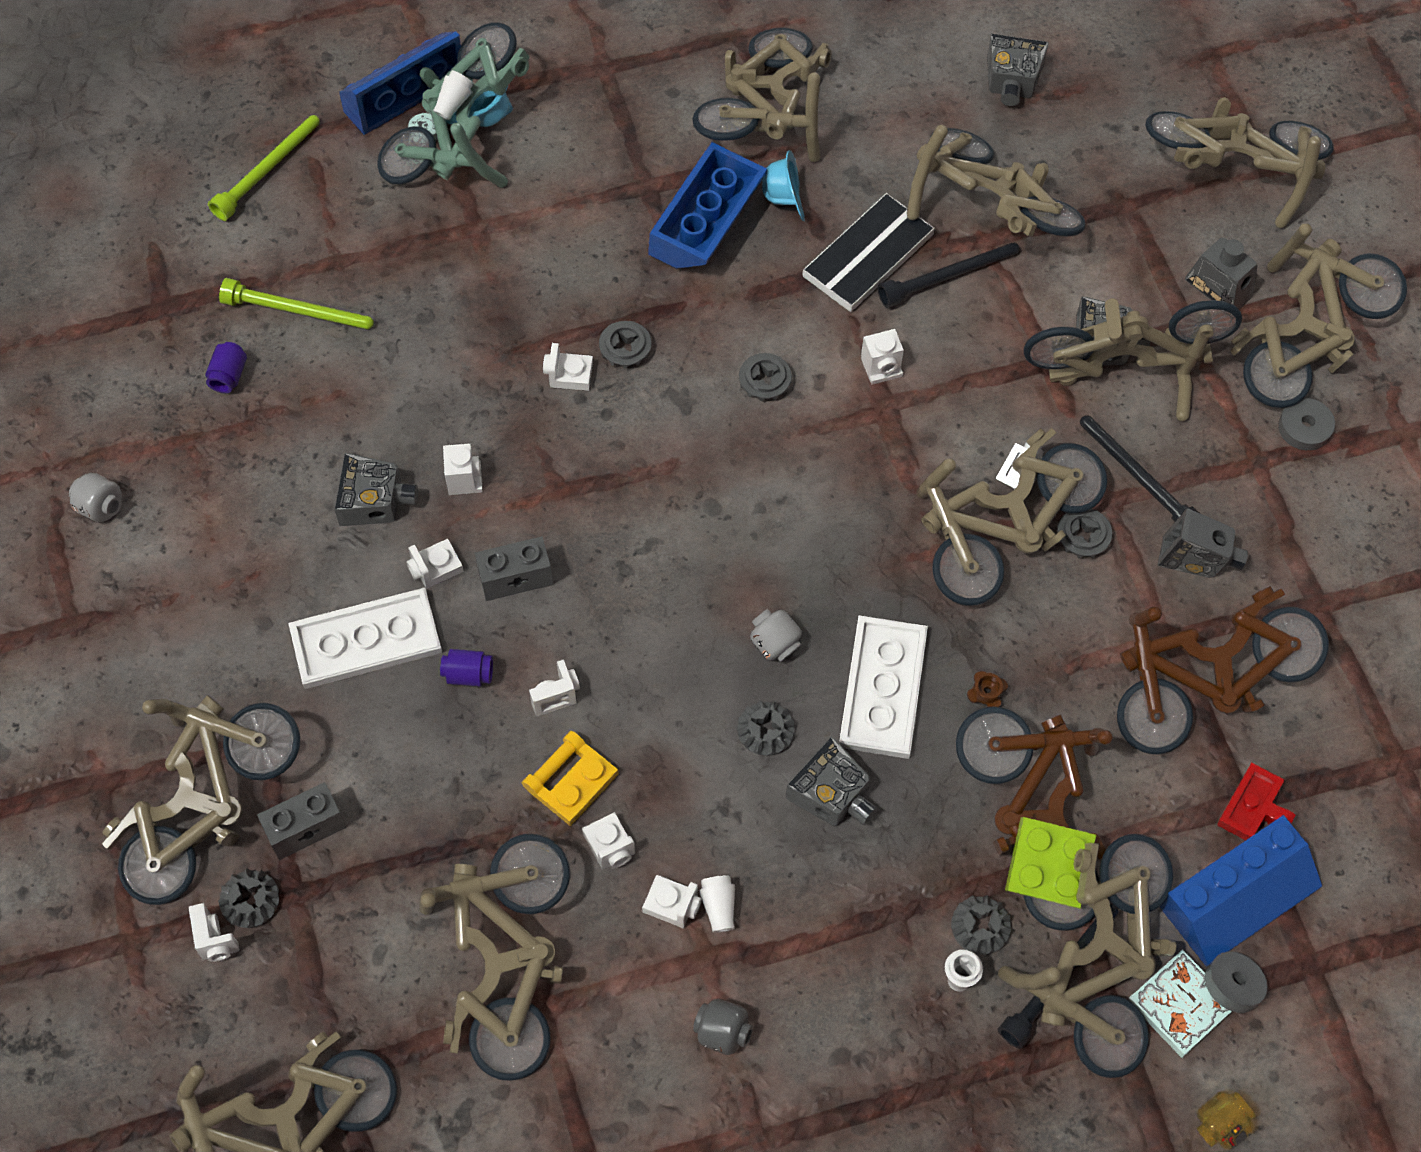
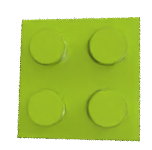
(1045, 862)

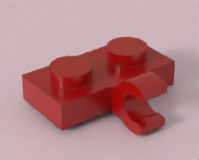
(1254, 803)

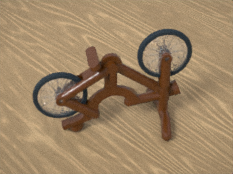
(1158, 714)
(998, 748)

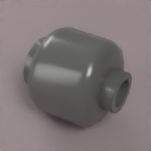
(723, 1026)

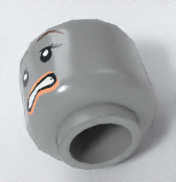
(95, 497)
(775, 635)

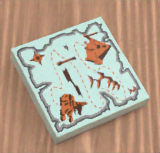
(1179, 1004)

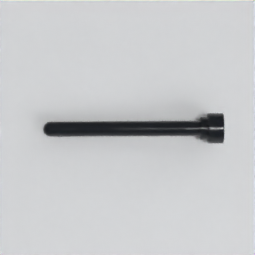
(893, 291)
(1134, 468)
(1017, 1028)

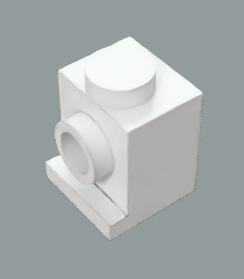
(882, 356)
(462, 470)

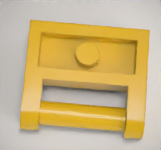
(579, 786)

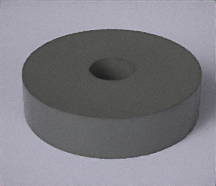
(1302, 436)
(1226, 992)

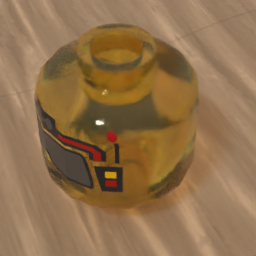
(1225, 1120)

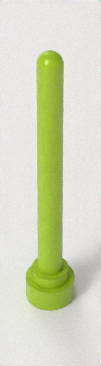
(224, 204)
(234, 293)

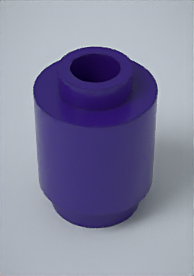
(225, 367)
(467, 667)

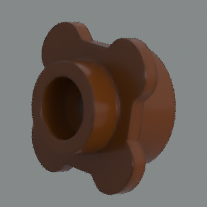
(991, 681)

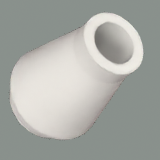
(453, 93)
(718, 900)
(965, 963)

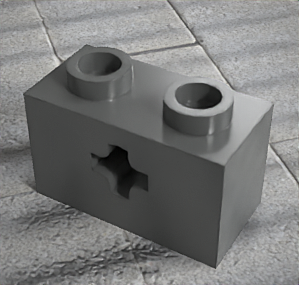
(514, 568)
(301, 821)

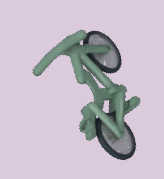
(484, 56)

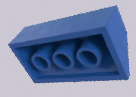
(398, 84)
(704, 208)
(1243, 890)

